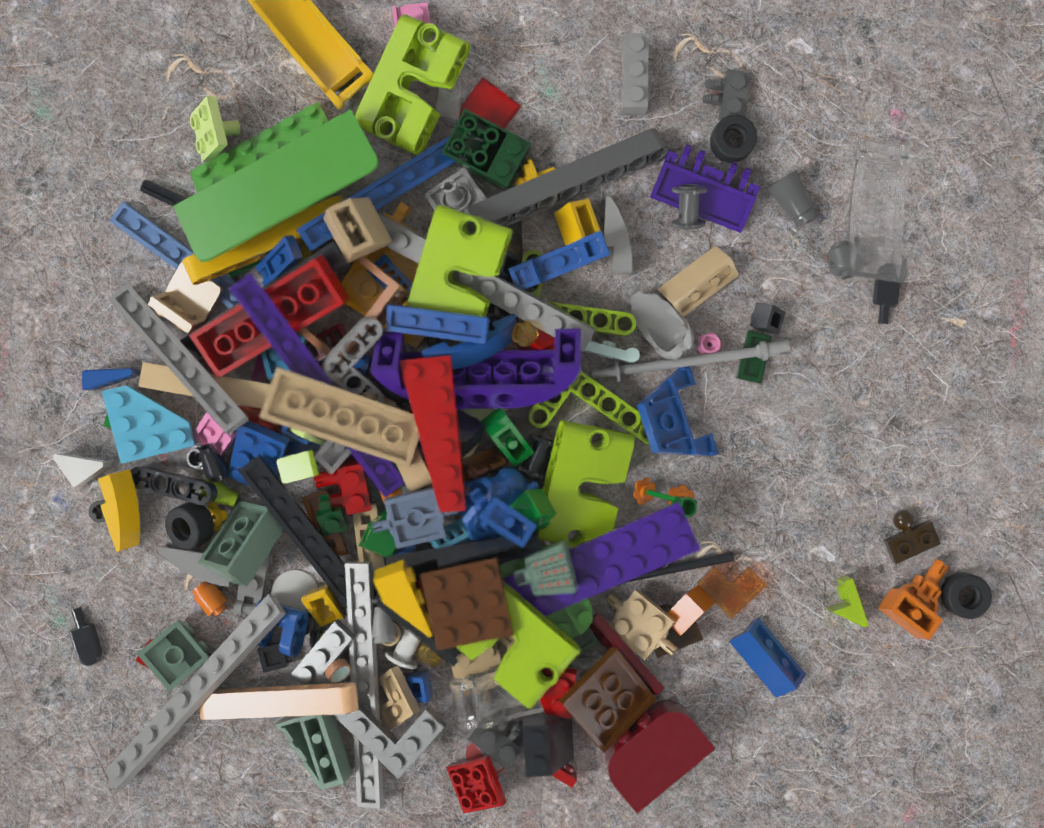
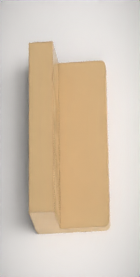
(699, 281)

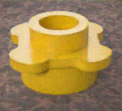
(218, 515)

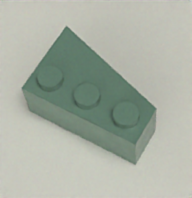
(320, 747)

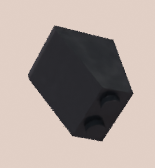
(546, 744)

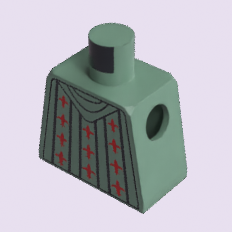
(549, 571)

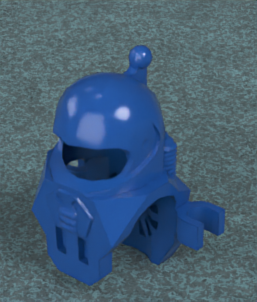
(505, 486)

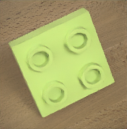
(210, 128)

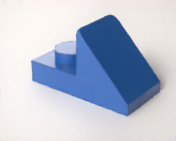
(507, 522)

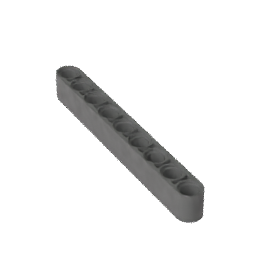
(570, 180)

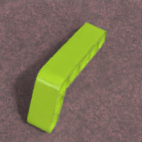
(587, 312)
(596, 403)

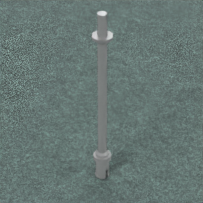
(762, 351)

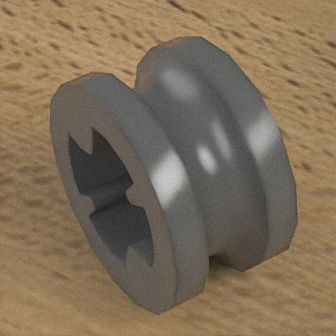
(94, 515)

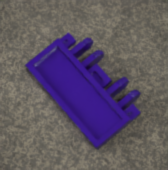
(720, 203)

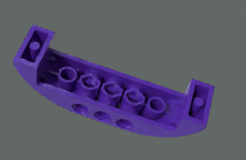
(498, 382)

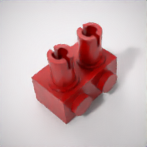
(354, 484)

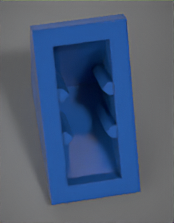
(420, 685)

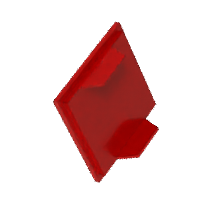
(491, 104)

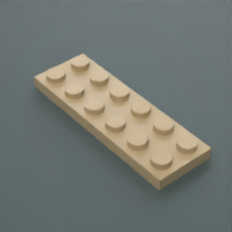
(341, 417)

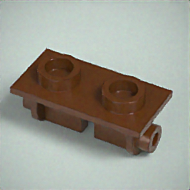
(483, 463)

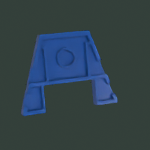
(667, 422)

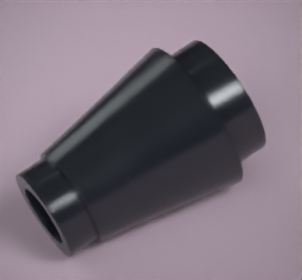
(213, 464)

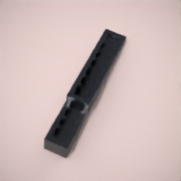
(465, 553)

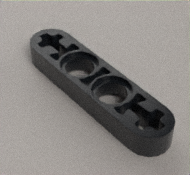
(172, 485)

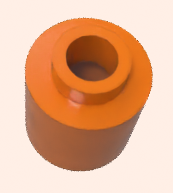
(210, 599)

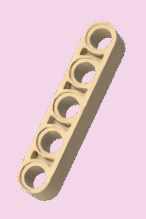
(417, 474)

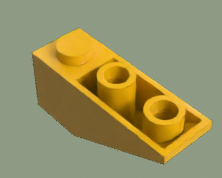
(400, 593)

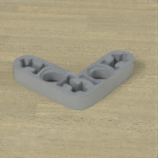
(346, 368)

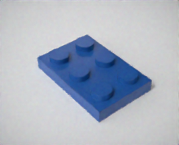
(251, 442)

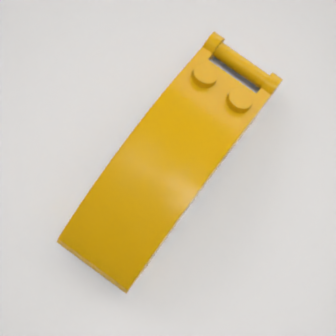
(315, 46)

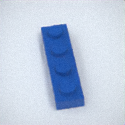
(437, 323)

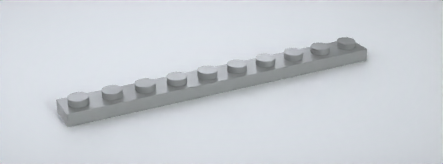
(494, 288)
(365, 675)
(195, 692)

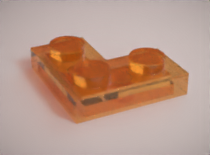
(731, 596)

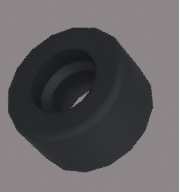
(744, 128)
(189, 525)
(981, 595)

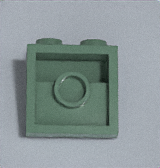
(175, 654)

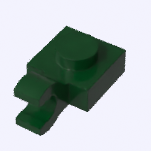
(330, 518)

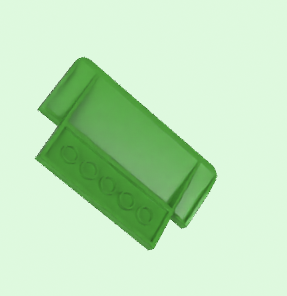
(272, 178)

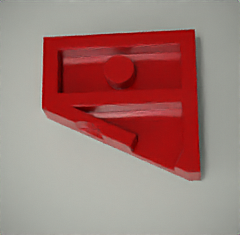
(551, 698)

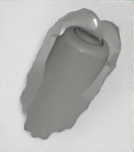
(661, 325)

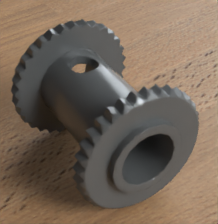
(689, 206)

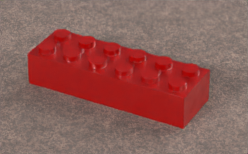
(298, 297)

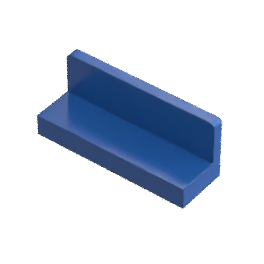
(768, 658)

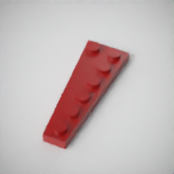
(435, 413)

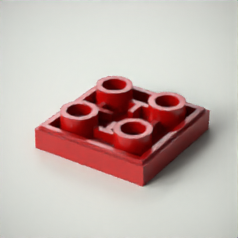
(476, 784)

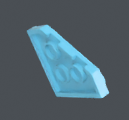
(144, 425)

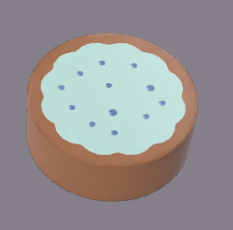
(338, 671)

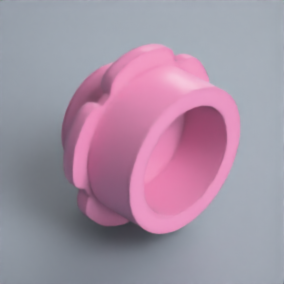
(713, 339)

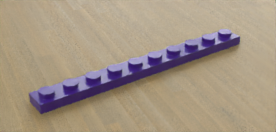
(301, 362)

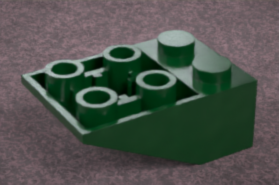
(486, 150)

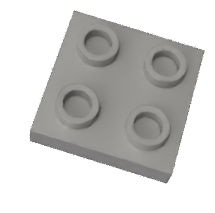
(455, 192)

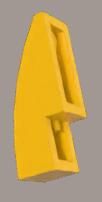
(121, 509)

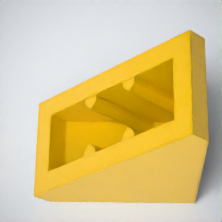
(322, 605)

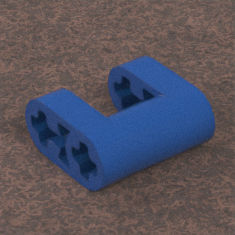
(293, 633)

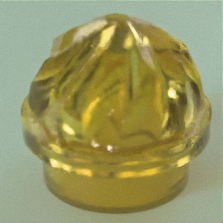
(524, 334)

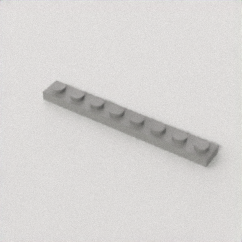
(179, 359)

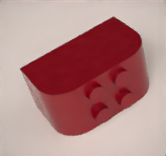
(656, 753)

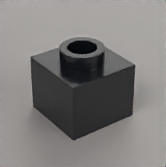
(767, 318)

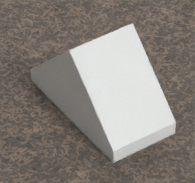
(80, 469)

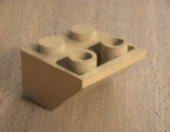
(356, 228)

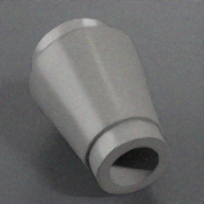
(383, 627)

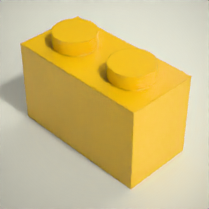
(576, 221)

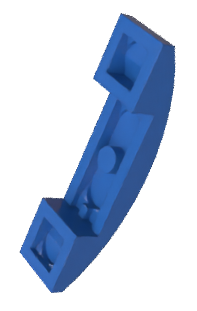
(560, 261)
(470, 353)

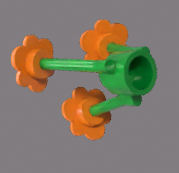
(645, 491)

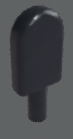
(886, 295)
(85, 639)

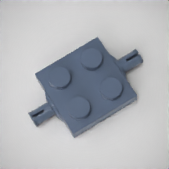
(413, 518)

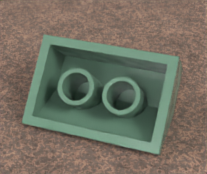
(242, 543)

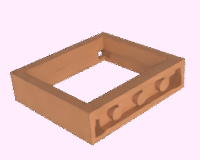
(393, 294)

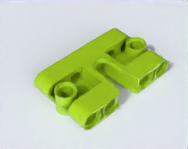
(406, 59)
(453, 248)
(579, 461)
(535, 646)

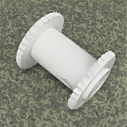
(404, 651)

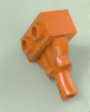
(916, 603)

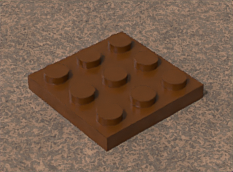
(467, 603)
(608, 699)

